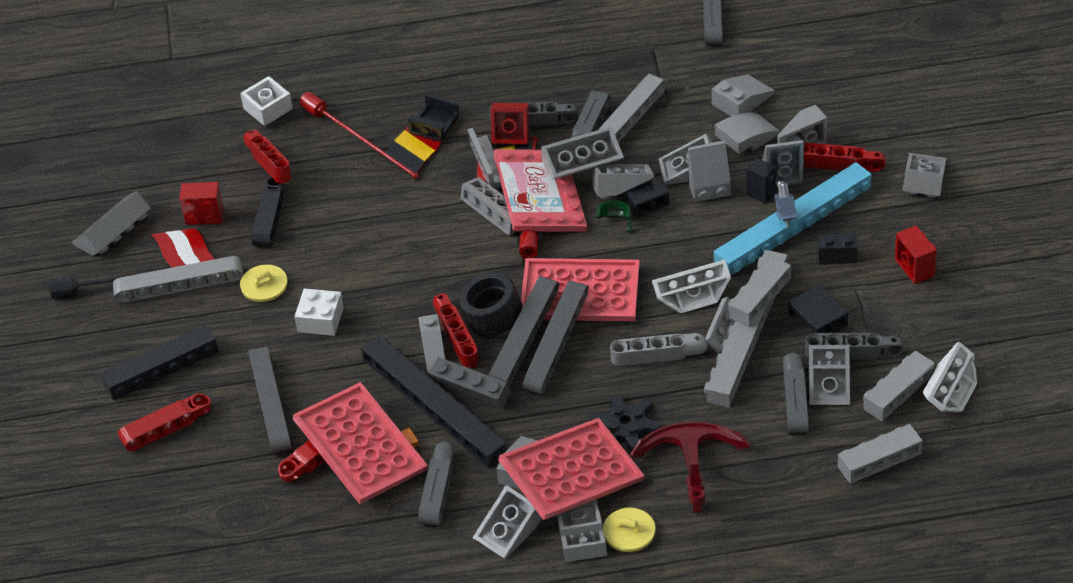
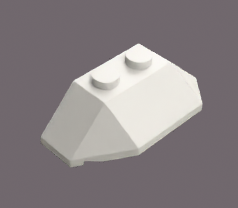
(693, 287)
(952, 380)

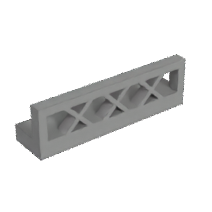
(484, 154)
(487, 206)

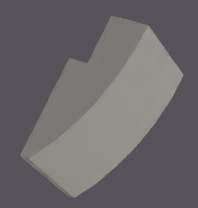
(745, 131)
(829, 375)
(582, 532)

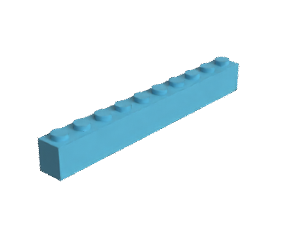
(809, 209)

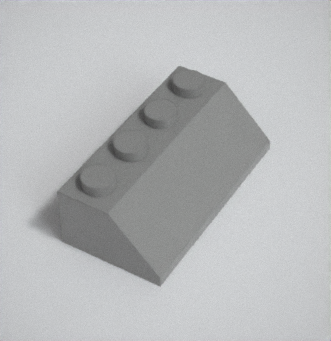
(581, 153)
(112, 224)

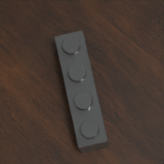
(470, 382)

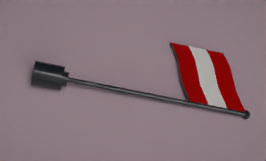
(177, 248)

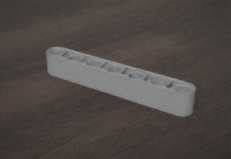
(635, 106)
(177, 279)

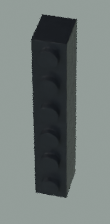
(159, 362)

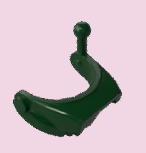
(606, 209)

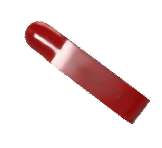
(268, 156)
(841, 157)
(456, 331)
(163, 421)
(302, 461)

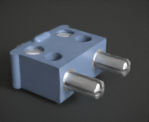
(785, 204)

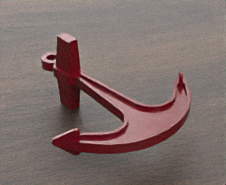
(688, 437)

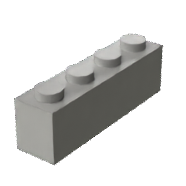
(759, 291)
(898, 385)
(879, 453)

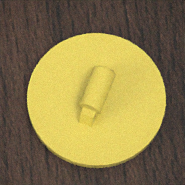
(263, 283)
(629, 529)

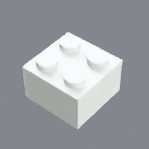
(266, 101)
(319, 312)

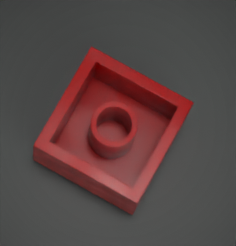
(510, 123)
(201, 203)
(915, 254)

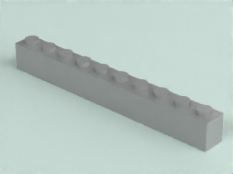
(736, 351)

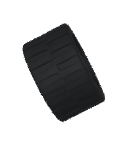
(486, 289)

